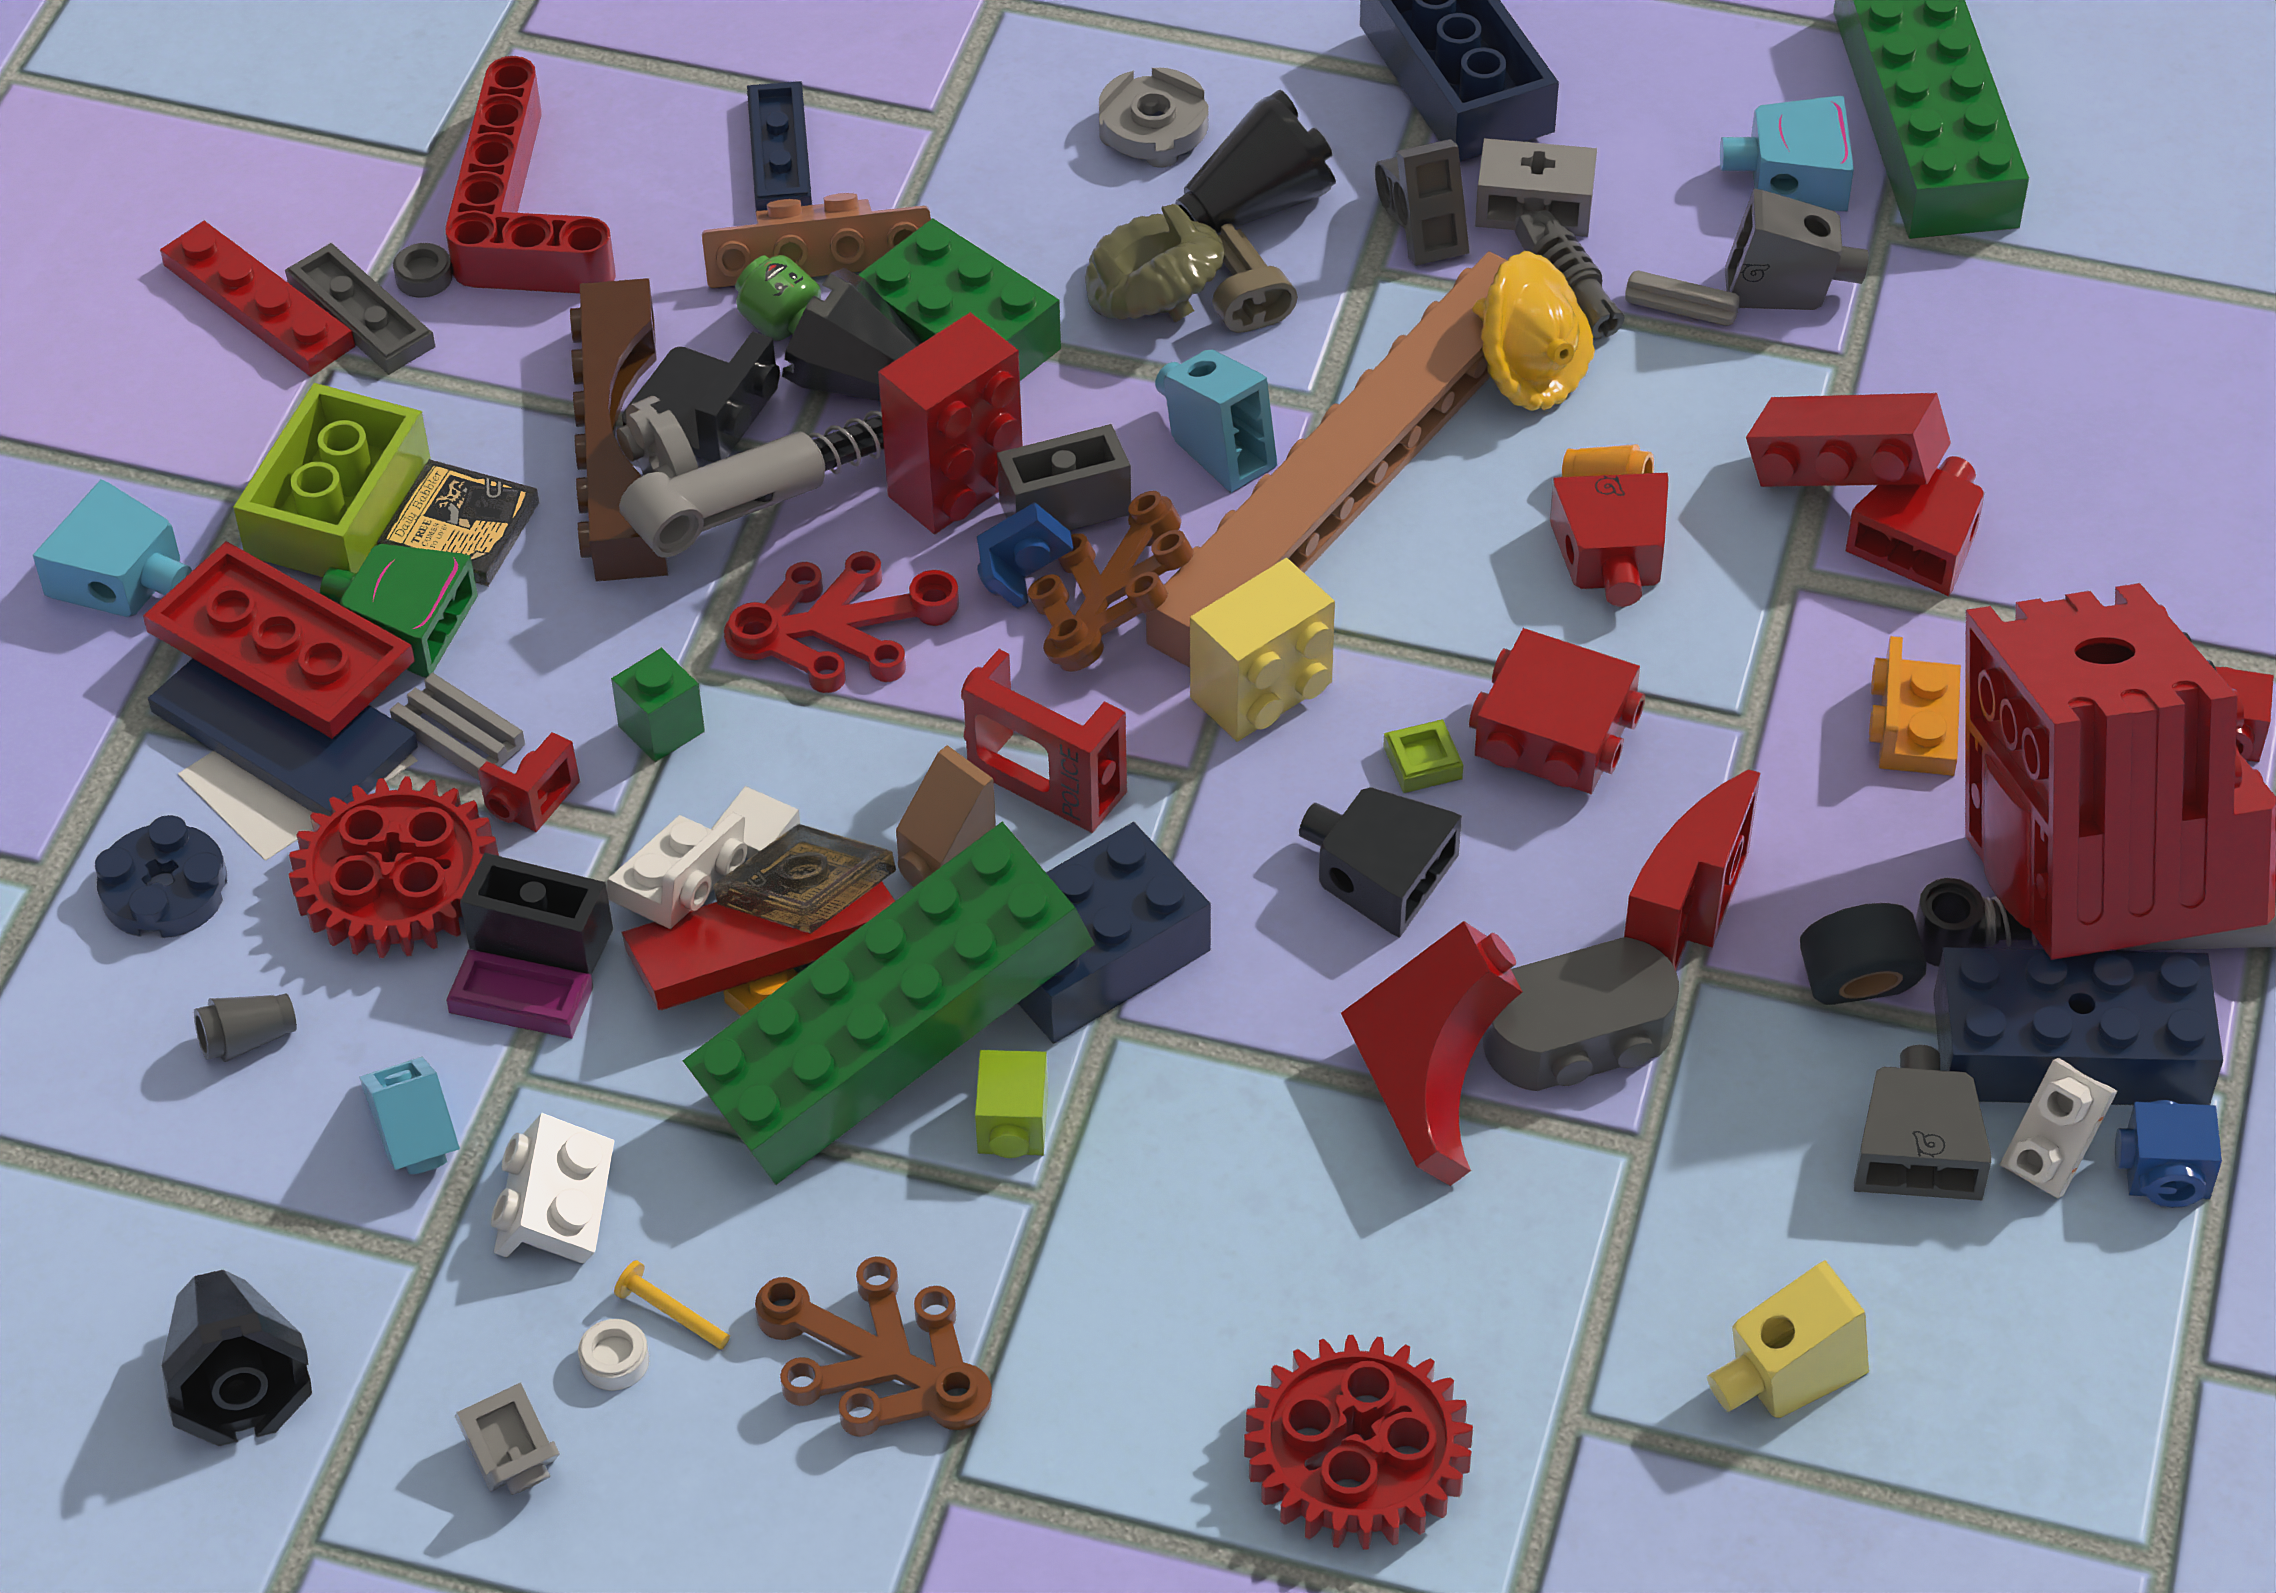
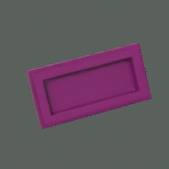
(520, 993)

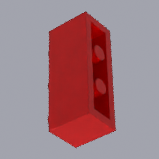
(1849, 440)

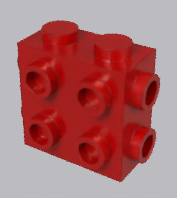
(1557, 711)

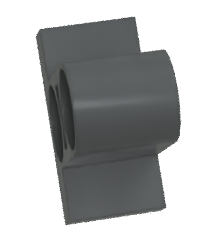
(1427, 199)

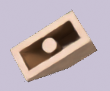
(944, 816)

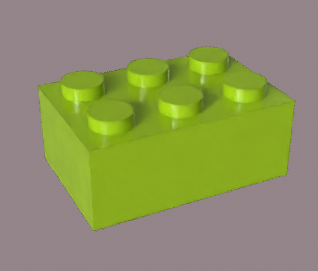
(331, 481)

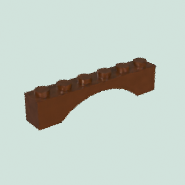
(616, 350)

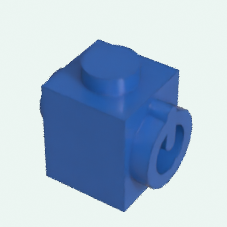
(2170, 1152)

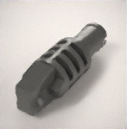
(1549, 238)

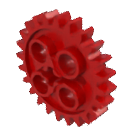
(389, 866)
(1358, 1442)

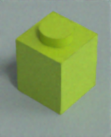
(1011, 1103)

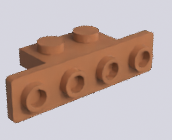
(814, 236)

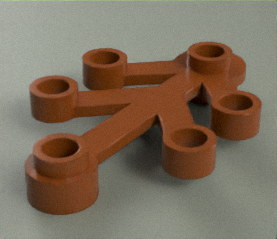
(1076, 639)
(879, 1356)

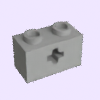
(1535, 178)

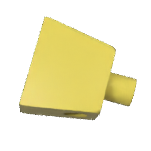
(1795, 1346)

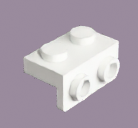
(553, 1189)

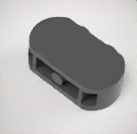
(1585, 1015)

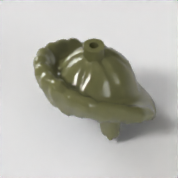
(1152, 266)

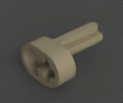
(1256, 292)

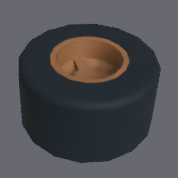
(1863, 953)

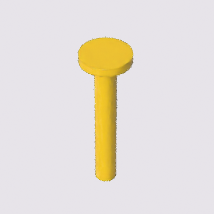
(632, 1281)

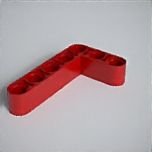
(484, 232)

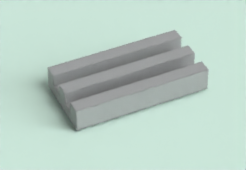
(465, 720)

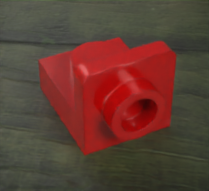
(536, 788)

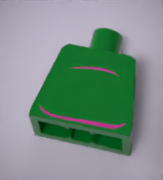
(409, 594)

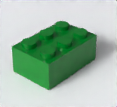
(942, 277)

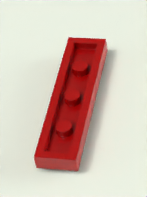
(257, 298)

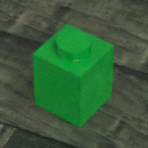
(658, 704)

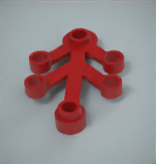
(767, 629)

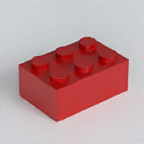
(947, 419)

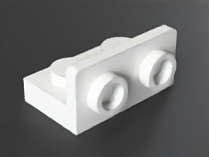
(678, 869)

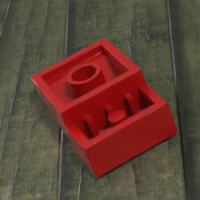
(1694, 871)

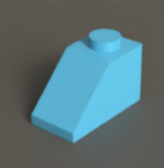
(411, 1115)

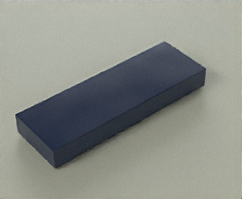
(778, 143)

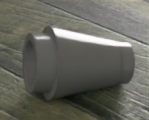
(242, 1024)

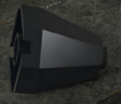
(846, 339)
(231, 1361)

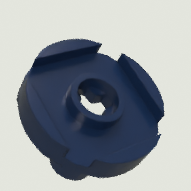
(155, 850)

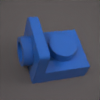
(1019, 549)

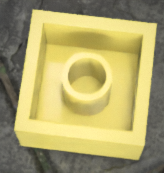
(1262, 649)

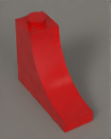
(1422, 1033)

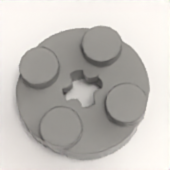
(1155, 138)
(655, 440)

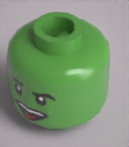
(774, 295)

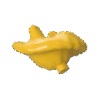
(1534, 333)

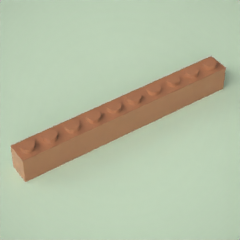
(1341, 462)

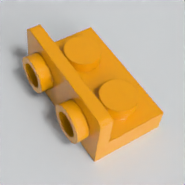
(1917, 713)

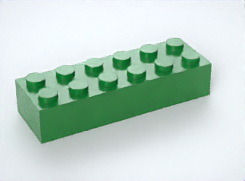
(1935, 115)
(889, 1002)

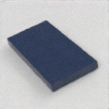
(278, 745)

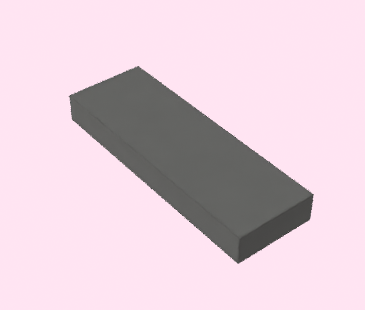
(377, 319)

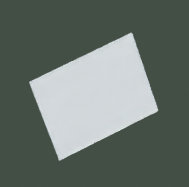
(251, 806)

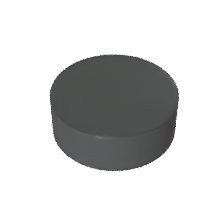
(422, 270)

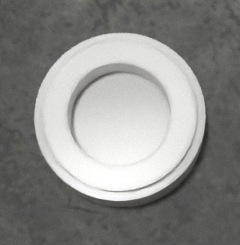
(613, 1354)

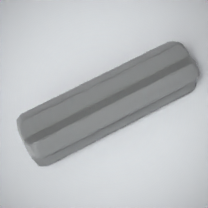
(1682, 298)

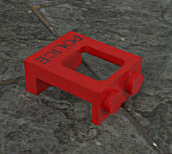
(1083, 760)

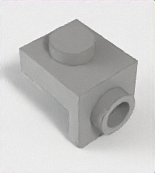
(507, 1440)

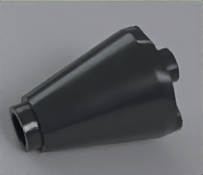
(1260, 168)

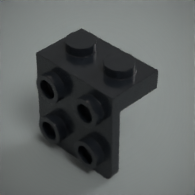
(714, 397)

